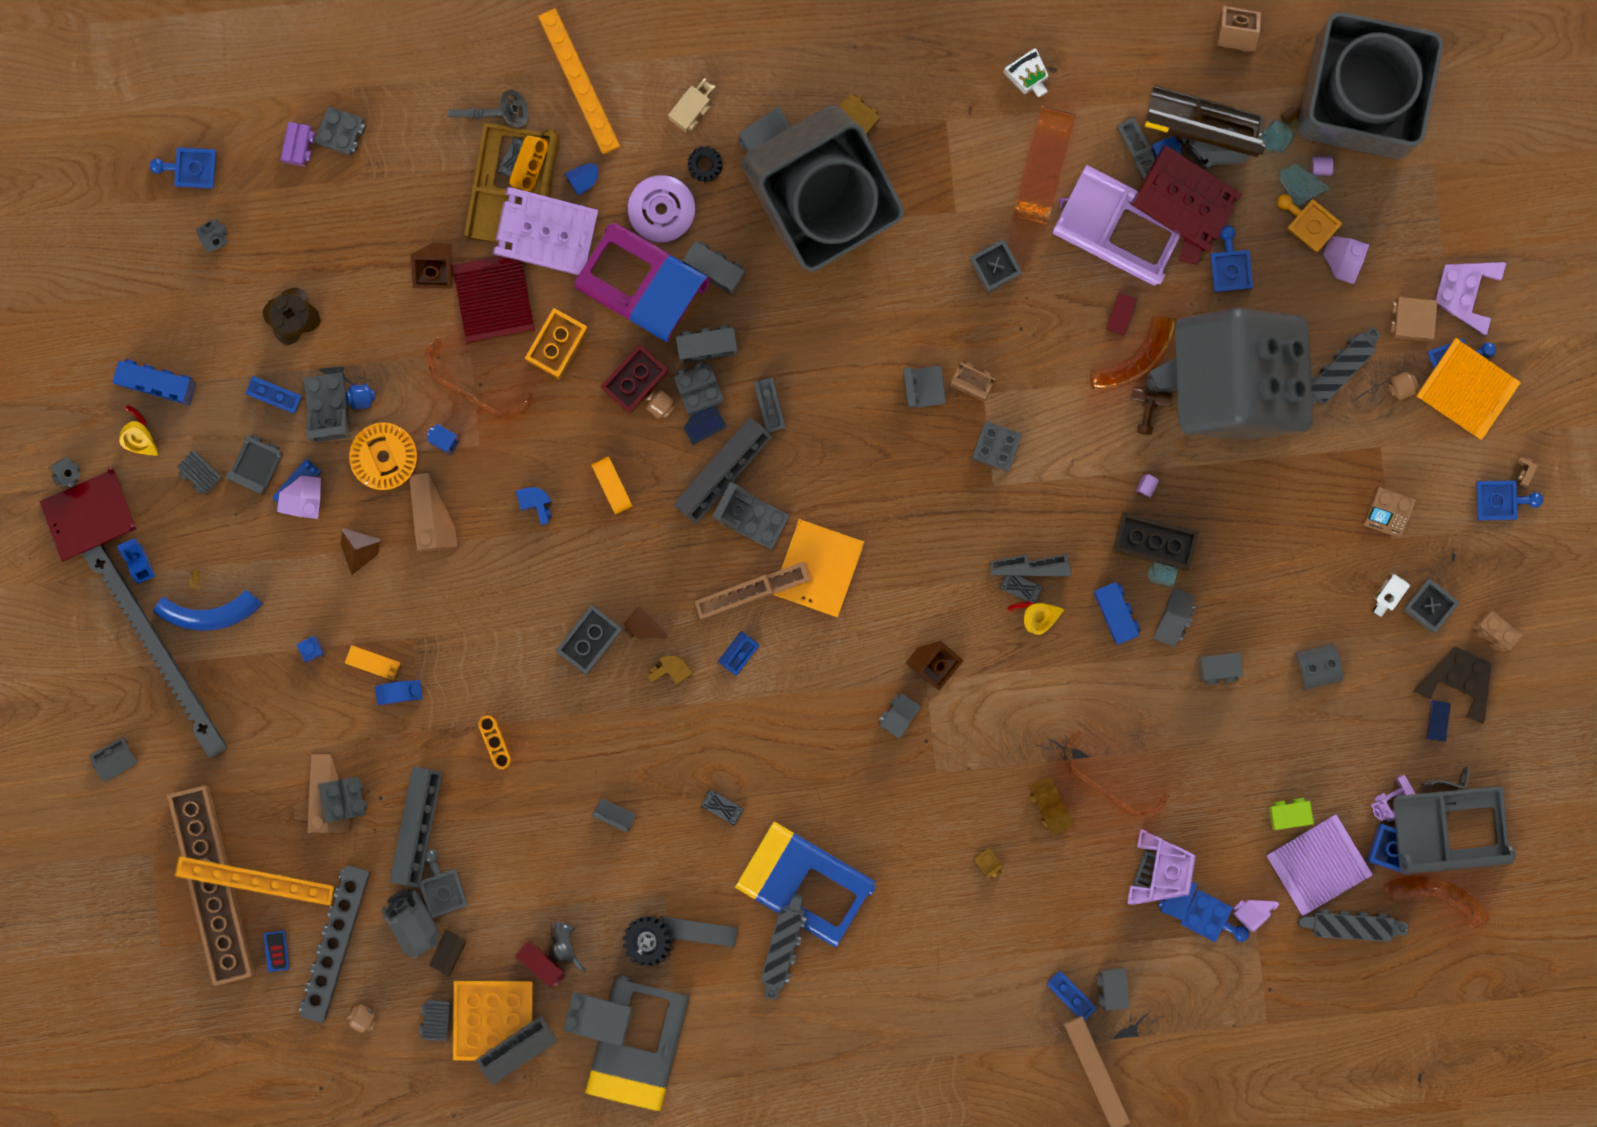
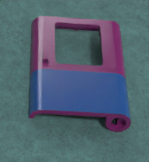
(662, 294)

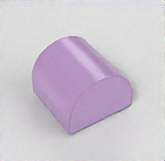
(1322, 165)
(1147, 485)

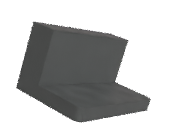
(113, 759)
(614, 815)

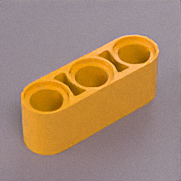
(528, 163)
(611, 485)
(488, 735)

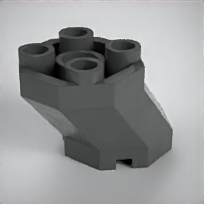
(1213, 155)
(411, 923)

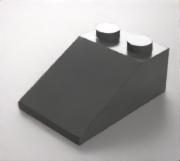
(598, 1019)

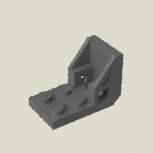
(327, 408)
(750, 516)

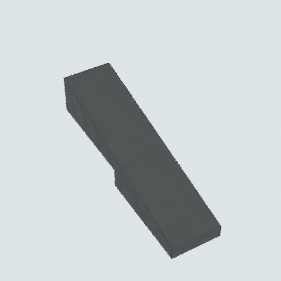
(1137, 146)
(1021, 566)

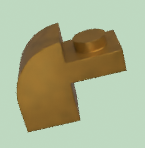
(674, 666)

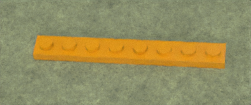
(579, 81)
(254, 881)

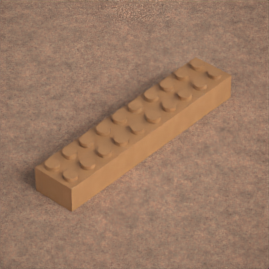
(213, 903)

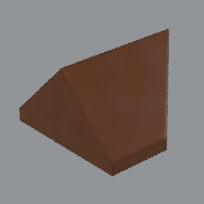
(358, 549)

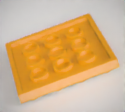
(488, 1014)

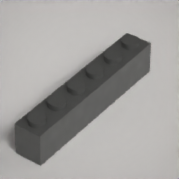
(722, 470)
(416, 827)

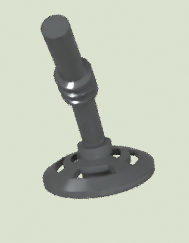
(506, 111)

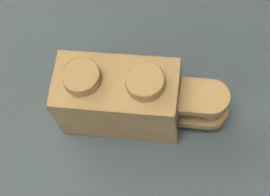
(691, 106)

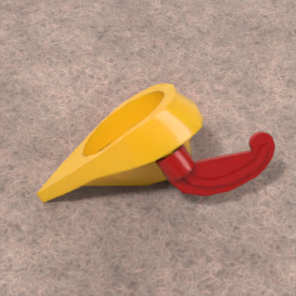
(136, 437)
(1039, 616)

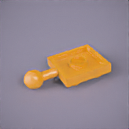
(1312, 225)

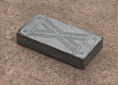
(510, 158)
(1021, 588)
(722, 807)

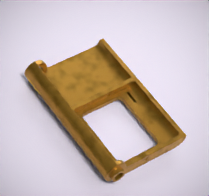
(488, 200)

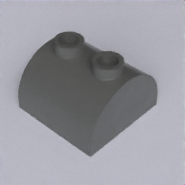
(1319, 666)

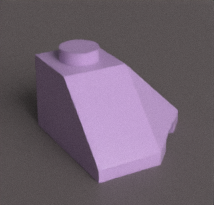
(1345, 257)
(301, 497)
(1254, 912)

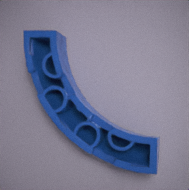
(210, 619)

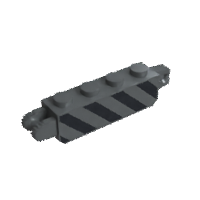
(1344, 366)
(1353, 926)
(782, 946)

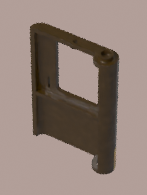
(1182, 116)

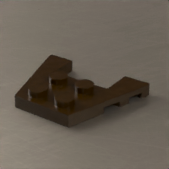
(1464, 673)

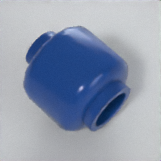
(360, 396)

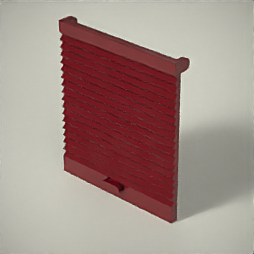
(493, 298)
(88, 515)

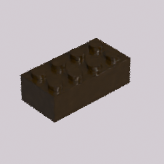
(1155, 541)

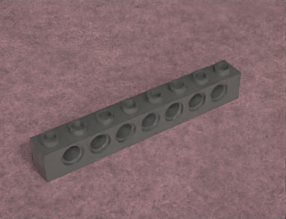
(307, 1008)

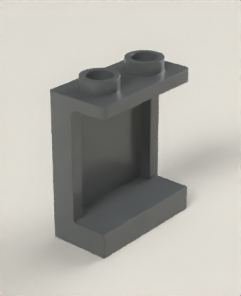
(255, 464)

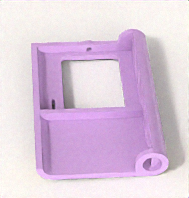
(1092, 217)

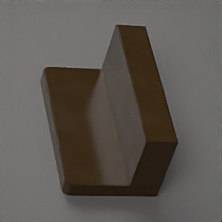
(447, 953)

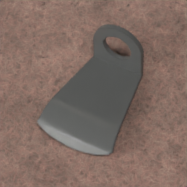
(1461, 785)

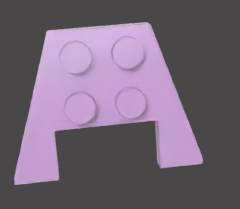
(1459, 289)
(1171, 871)

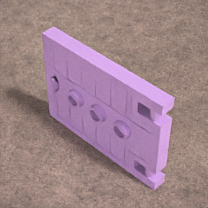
(545, 231)

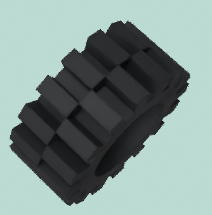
(705, 175)

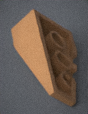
(431, 520)
(322, 771)

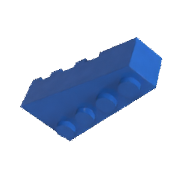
(154, 382)

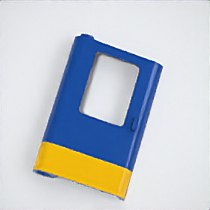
(780, 869)

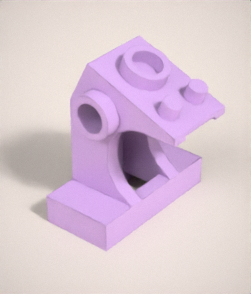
(1380, 806)

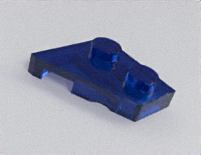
(704, 424)

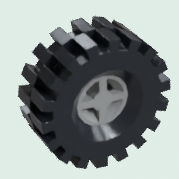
(639, 943)

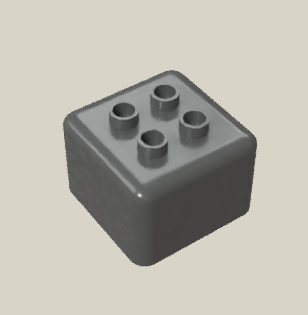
(1370, 85)
(823, 187)
(1243, 374)

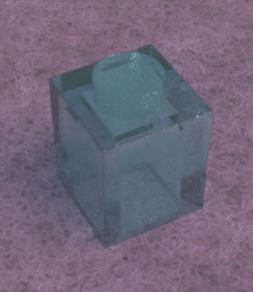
(1162, 575)

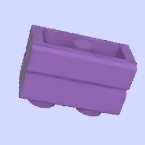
(297, 144)

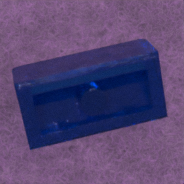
(1438, 721)

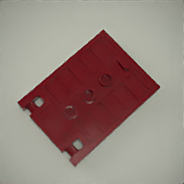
(1185, 198)

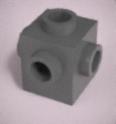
(212, 235)
(58, 472)

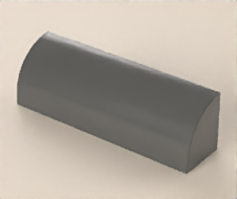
(516, 1050)

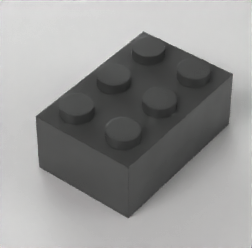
(715, 265)
(706, 344)
(589, 640)

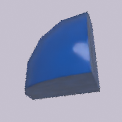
(582, 177)

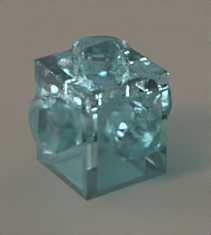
(1277, 136)

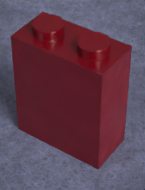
(540, 964)

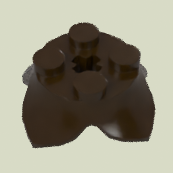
(289, 330)

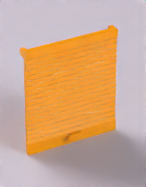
(1468, 389)
(831, 563)

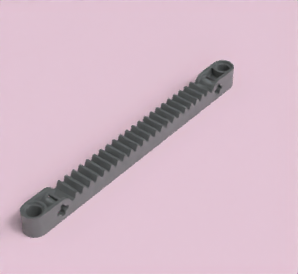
(212, 740)

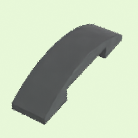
(701, 931)

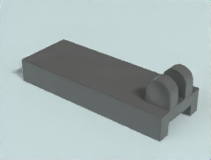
(769, 405)

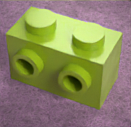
(1291, 815)

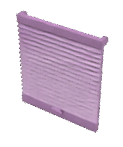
(1319, 865)

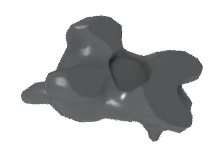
(562, 948)

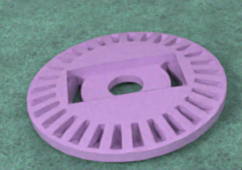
(668, 225)

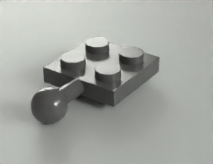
(442, 891)

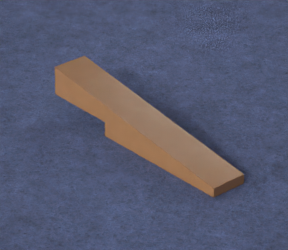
(753, 590)
(1096, 1072)

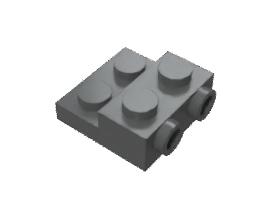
(340, 131)
(698, 388)
(342, 799)

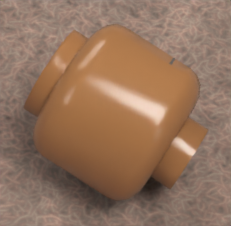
(1403, 385)
(659, 404)
(361, 1018)

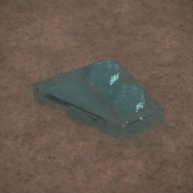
(1301, 184)

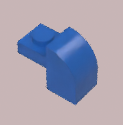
(535, 498)
(137, 560)
(398, 692)

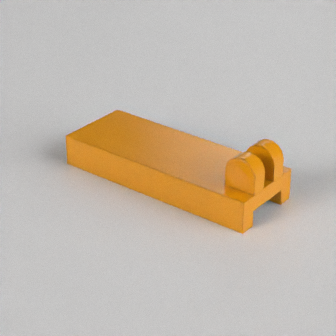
(372, 663)

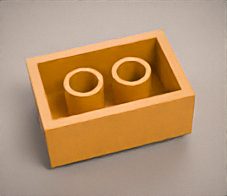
(556, 343)

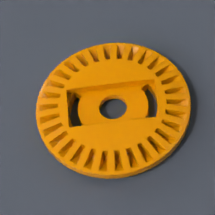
(365, 460)

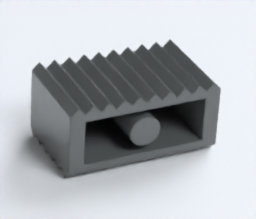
(199, 472)
(435, 1020)

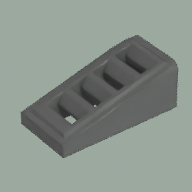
(1147, 855)

